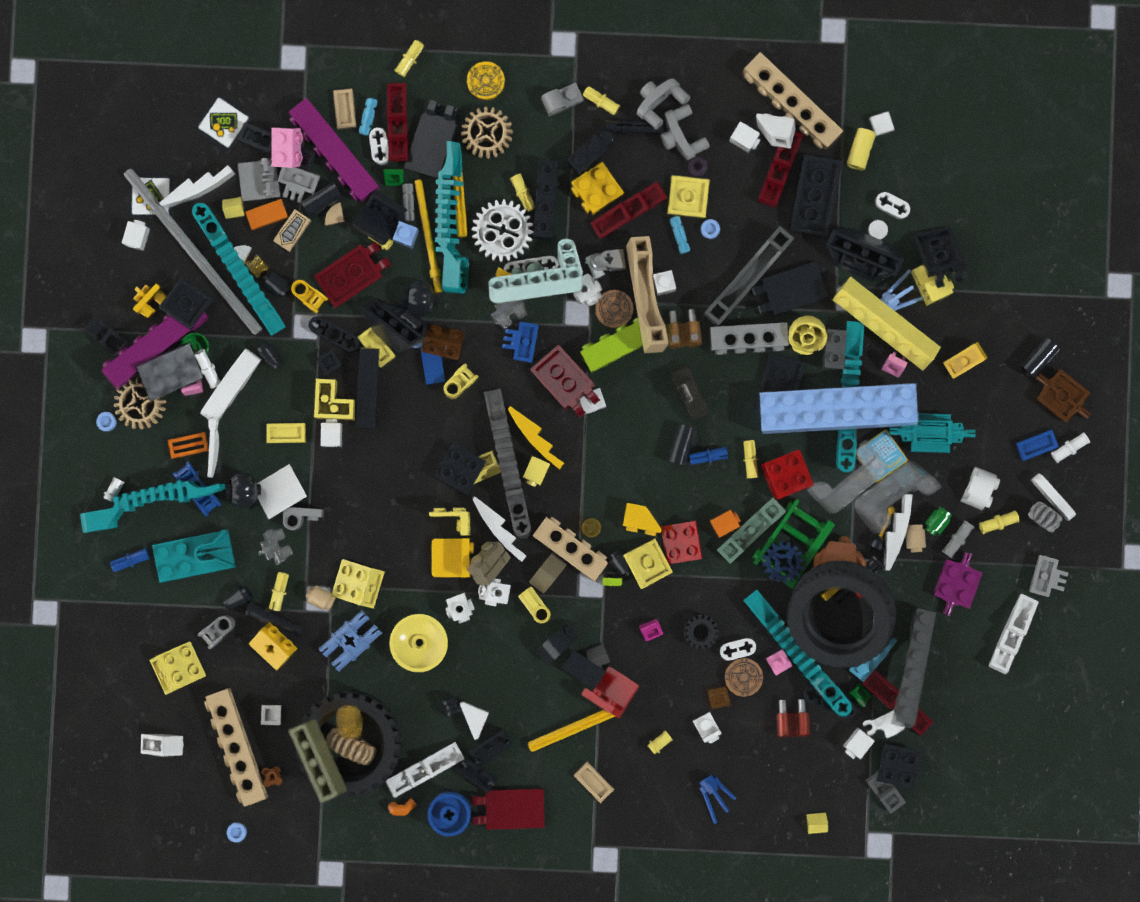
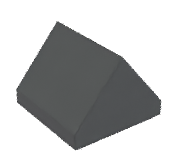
(598, 655)

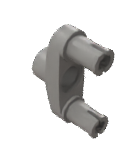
(655, 95)
(675, 137)

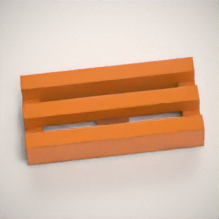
(189, 437)

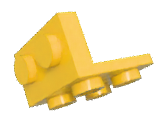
(451, 557)

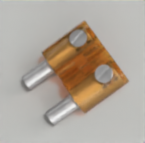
(684, 334)

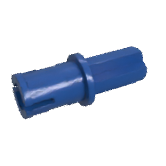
(708, 455)
(129, 560)

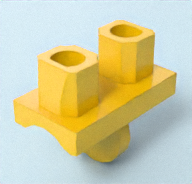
(143, 306)

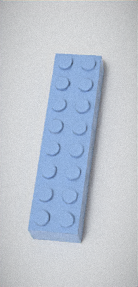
(838, 408)

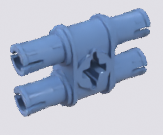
(361, 642)

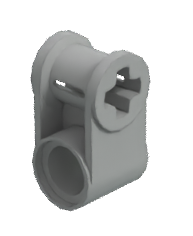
(608, 260)
(215, 633)

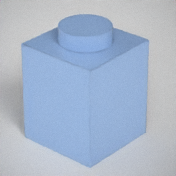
(405, 234)

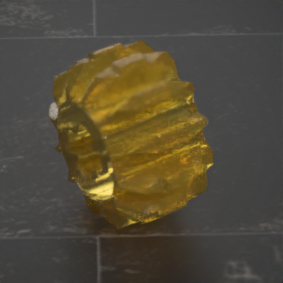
(349, 722)

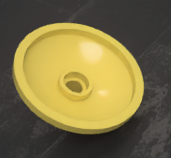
(404, 645)

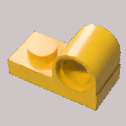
(965, 360)

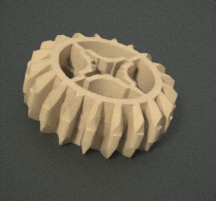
(493, 126)
(131, 406)
(353, 749)

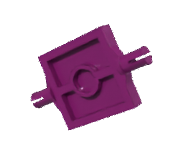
(957, 583)

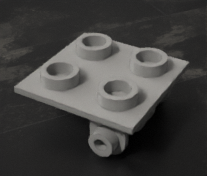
(258, 180)

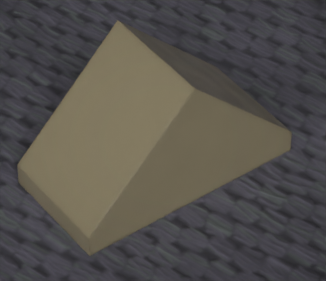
(548, 573)

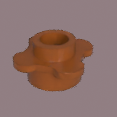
(273, 771)

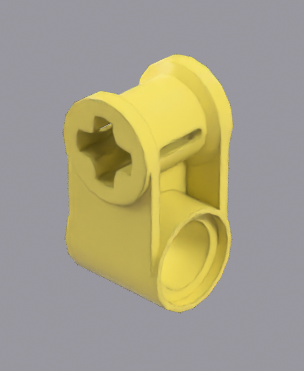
(460, 381)

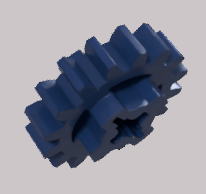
(788, 555)

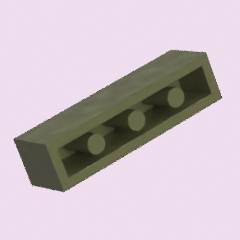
(318, 760)

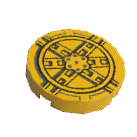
(485, 80)

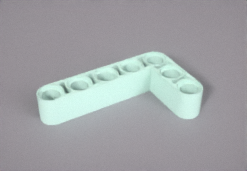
(541, 283)

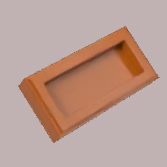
(266, 214)

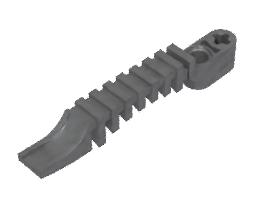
(507, 460)

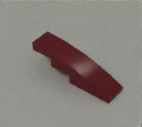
(397, 122)
(778, 172)
(629, 210)
(888, 695)

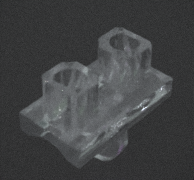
(507, 308)
(272, 538)

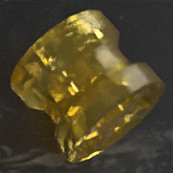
(257, 266)
(593, 527)

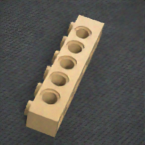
(761, 64)
(239, 736)

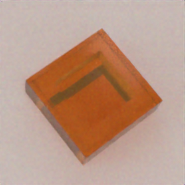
(718, 697)

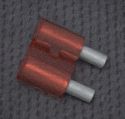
(793, 723)

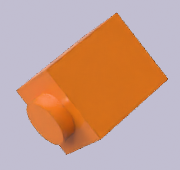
(725, 523)

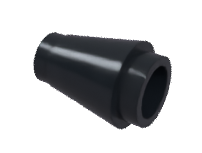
(269, 355)
(239, 597)

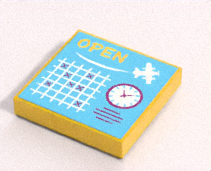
(889, 451)

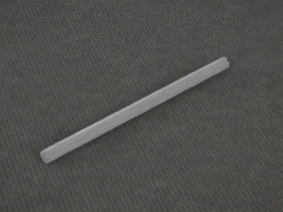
(192, 251)

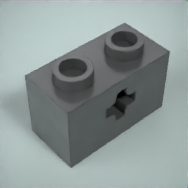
(834, 350)

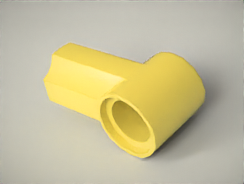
(533, 604)

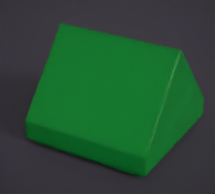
(393, 177)
(859, 695)

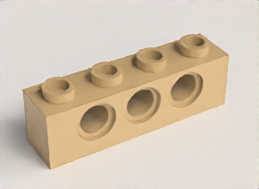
(543, 535)

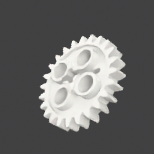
(508, 214)

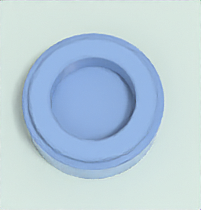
(710, 229)
(106, 421)
(236, 832)

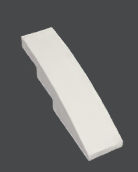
(188, 191)
(231, 385)
(495, 522)
(894, 539)
(1013, 634)
(424, 769)

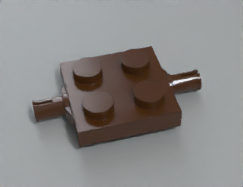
(1062, 395)

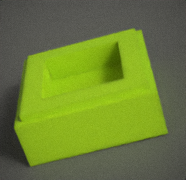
(611, 581)

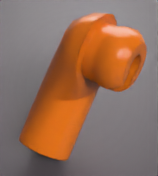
(402, 810)

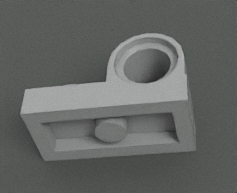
(559, 100)
(312, 514)

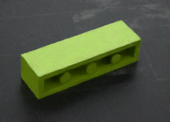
(612, 347)

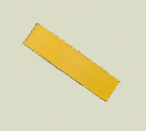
(531, 432)

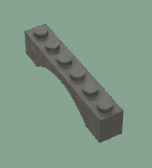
(748, 276)
(912, 680)

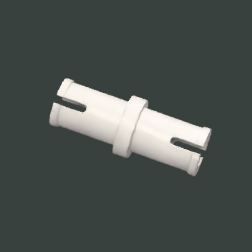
(207, 368)
(1070, 447)

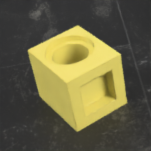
(535, 471)

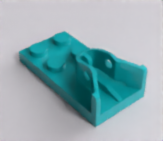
(193, 556)

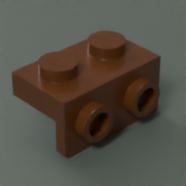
(443, 341)

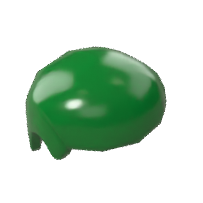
(197, 342)

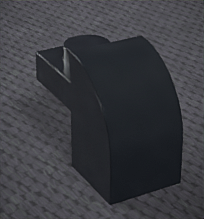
(558, 642)

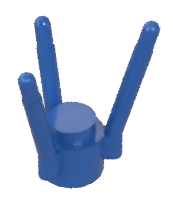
(710, 785)

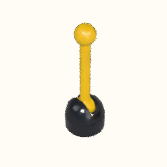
(878, 543)

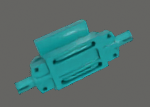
(932, 433)

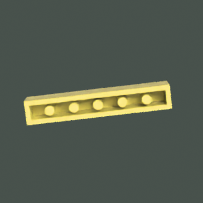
(886, 323)

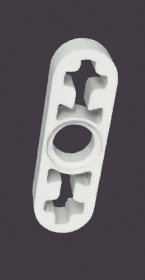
(544, 261)
(1053, 497)

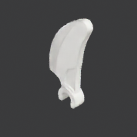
(213, 446)
(883, 723)

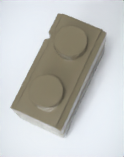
(488, 563)

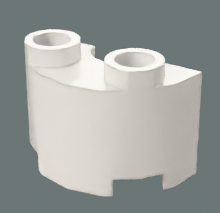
(980, 488)

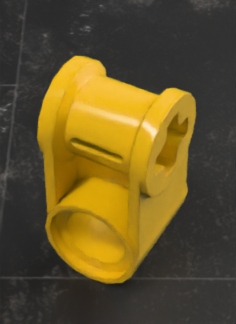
(309, 296)

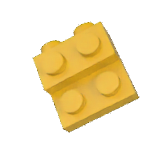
(596, 189)

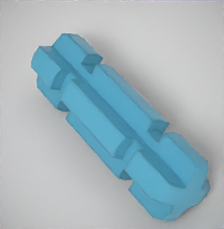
(368, 116)
(680, 234)

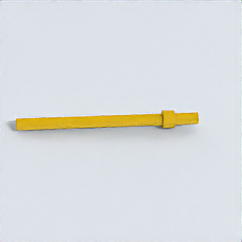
(435, 272)

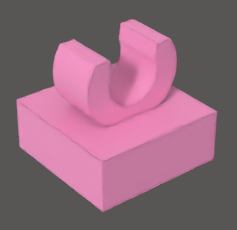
(894, 365)
(779, 662)

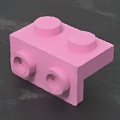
(286, 147)

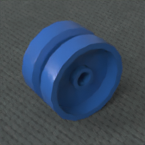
(446, 824)

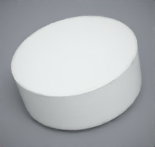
(878, 229)

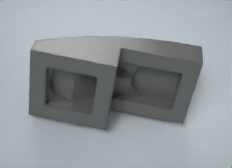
(886, 793)

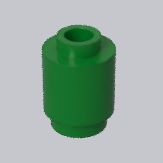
(937, 521)

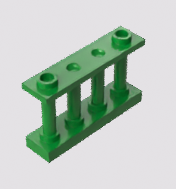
(812, 544)

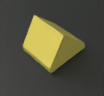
(233, 207)
(817, 823)

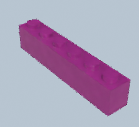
(334, 150)
(156, 342)

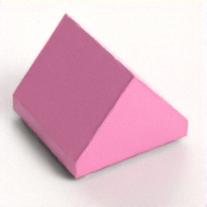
(193, 388)

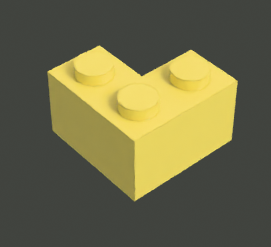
(928, 287)
(327, 404)

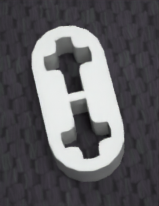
(374, 146)
(895, 202)
(739, 653)

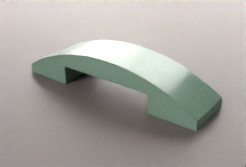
(751, 530)

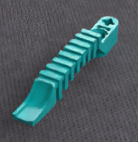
(455, 266)
(239, 272)
(849, 379)
(180, 491)
(804, 663)

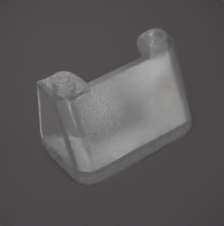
(871, 470)
(873, 503)

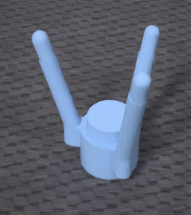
(892, 300)

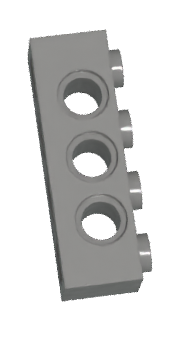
(777, 330)

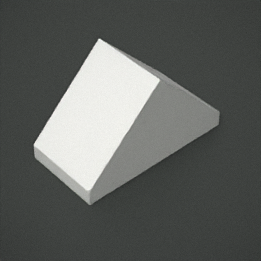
(475, 717)

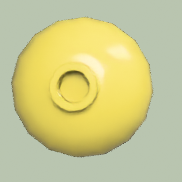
(807, 335)

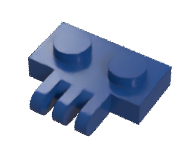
(522, 341)

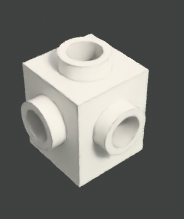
(589, 292)
(494, 593)
(452, 608)

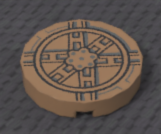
(614, 309)
(743, 677)

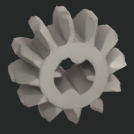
(1045, 516)

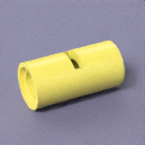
(860, 149)

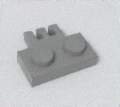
(298, 181)
(1046, 576)

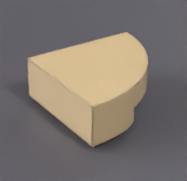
(334, 215)

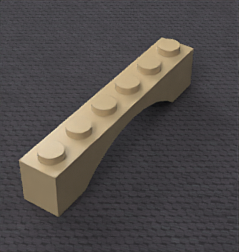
(641, 270)

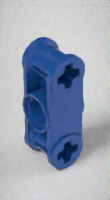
(205, 503)

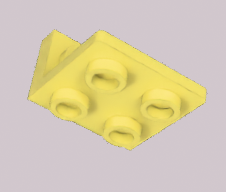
(463, 524)
(357, 584)
(177, 667)

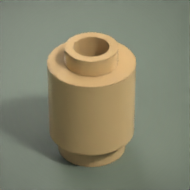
(915, 538)
(320, 598)

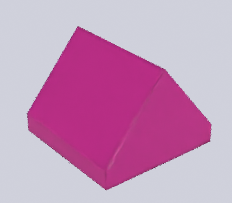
(651, 630)

